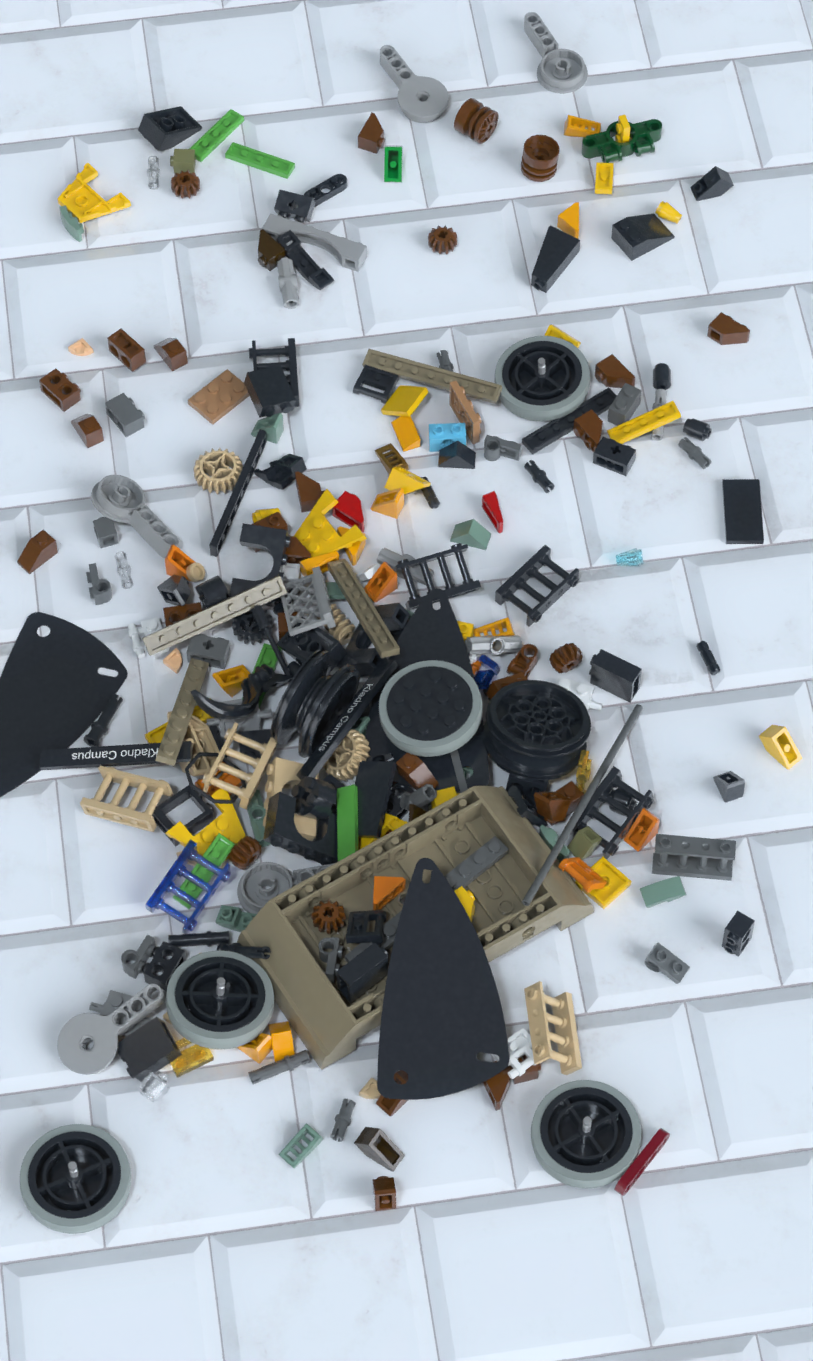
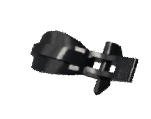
(252, 689)

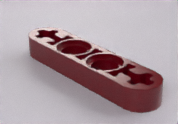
(642, 1162)

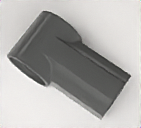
(419, 797)

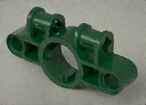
(642, 141)

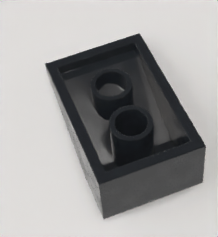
(168, 127)
(640, 234)
(305, 643)

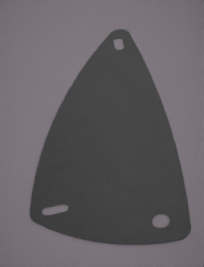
(426, 637)
(50, 693)
(438, 998)

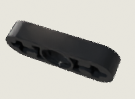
(321, 197)

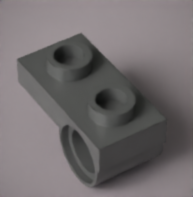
(501, 448)
(97, 586)
(140, 957)
(330, 958)
(664, 961)

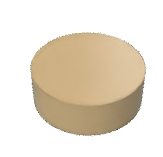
(195, 572)

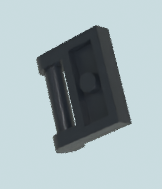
(378, 379)
(526, 807)
(359, 925)

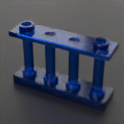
(168, 886)

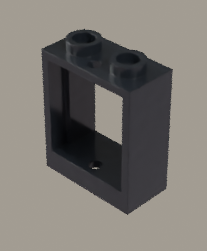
(194, 825)

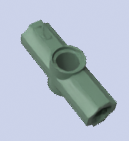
(254, 810)

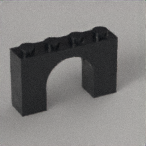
(270, 540)
(358, 650)
(282, 832)

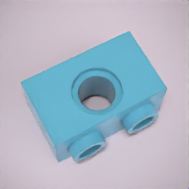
(445, 434)

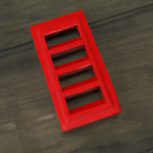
(492, 509)

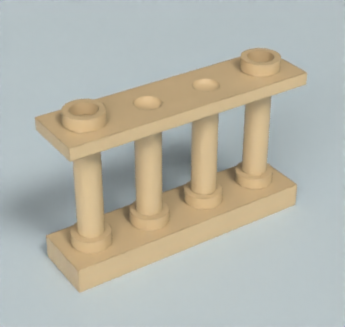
(252, 779)
(126, 815)
(565, 1028)

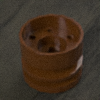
(476, 120)
(540, 158)

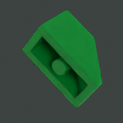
(393, 163)

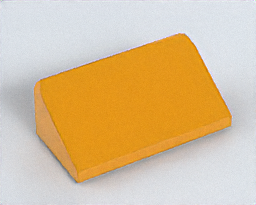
(406, 433)

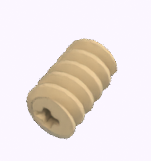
(344, 629)

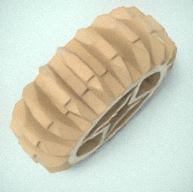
(215, 466)
(346, 758)

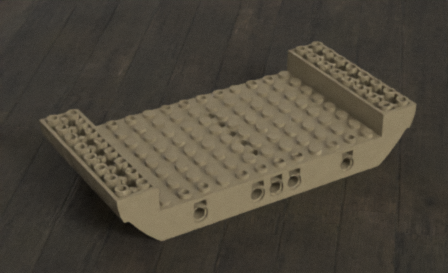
(448, 837)

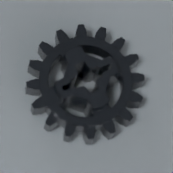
(250, 626)

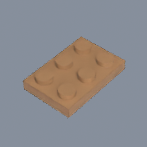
(219, 397)
(464, 411)

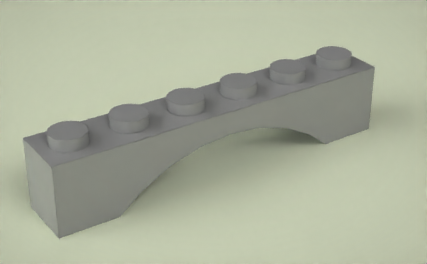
(347, 252)

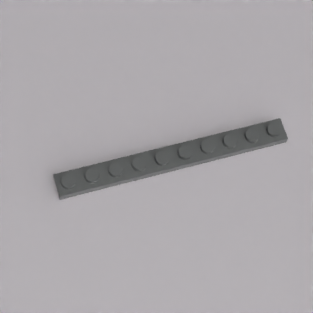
(460, 876)

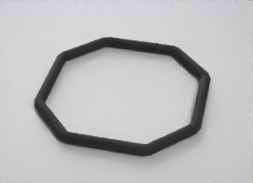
(202, 792)

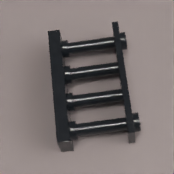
(289, 365)
(530, 570)
(451, 589)
(602, 795)

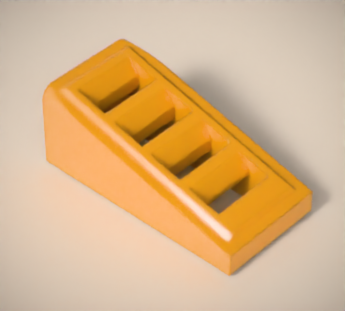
(576, 127)
(321, 561)
(497, 625)

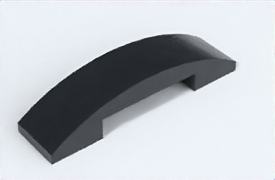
(303, 262)

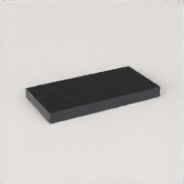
(742, 511)
(374, 788)

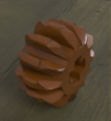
(185, 184)
(442, 239)
(566, 658)
(245, 852)
(321, 915)

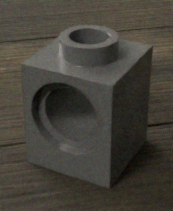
(105, 532)

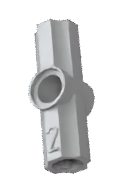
(288, 283)
(392, 558)
(502, 644)

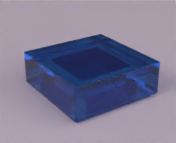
(489, 664)
(483, 678)

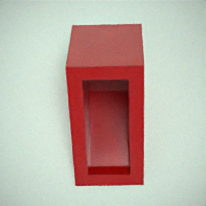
(349, 510)

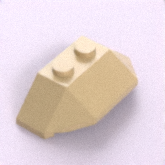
(202, 741)

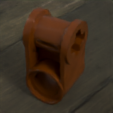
(522, 663)

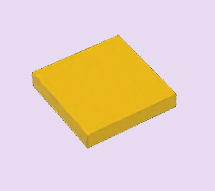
(404, 400)
(615, 885)

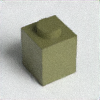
(183, 160)
(584, 843)

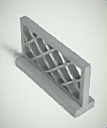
(320, 599)

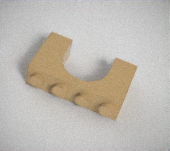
(283, 775)

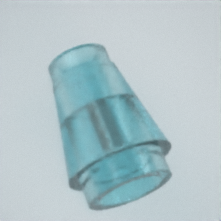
(630, 558)

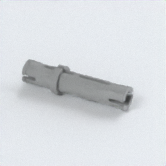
(657, 434)

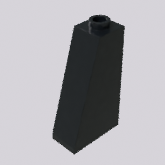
(554, 257)

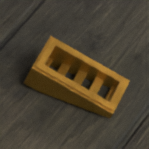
(396, 455)

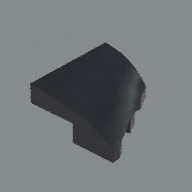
(282, 471)

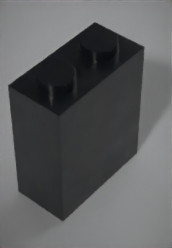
(270, 391)
(615, 675)
(362, 972)
(148, 1049)

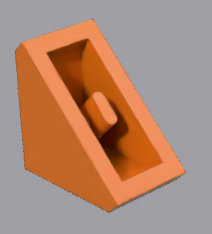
(177, 562)
(381, 583)
(642, 830)
(386, 890)

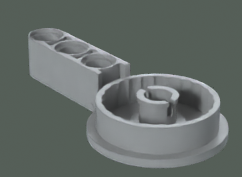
(554, 60)
(430, 91)
(123, 502)
(250, 887)
(103, 1032)

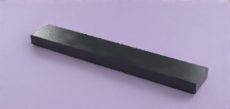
(561, 426)

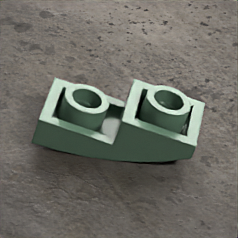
(71, 224)
(550, 838)
(663, 891)
(234, 918)

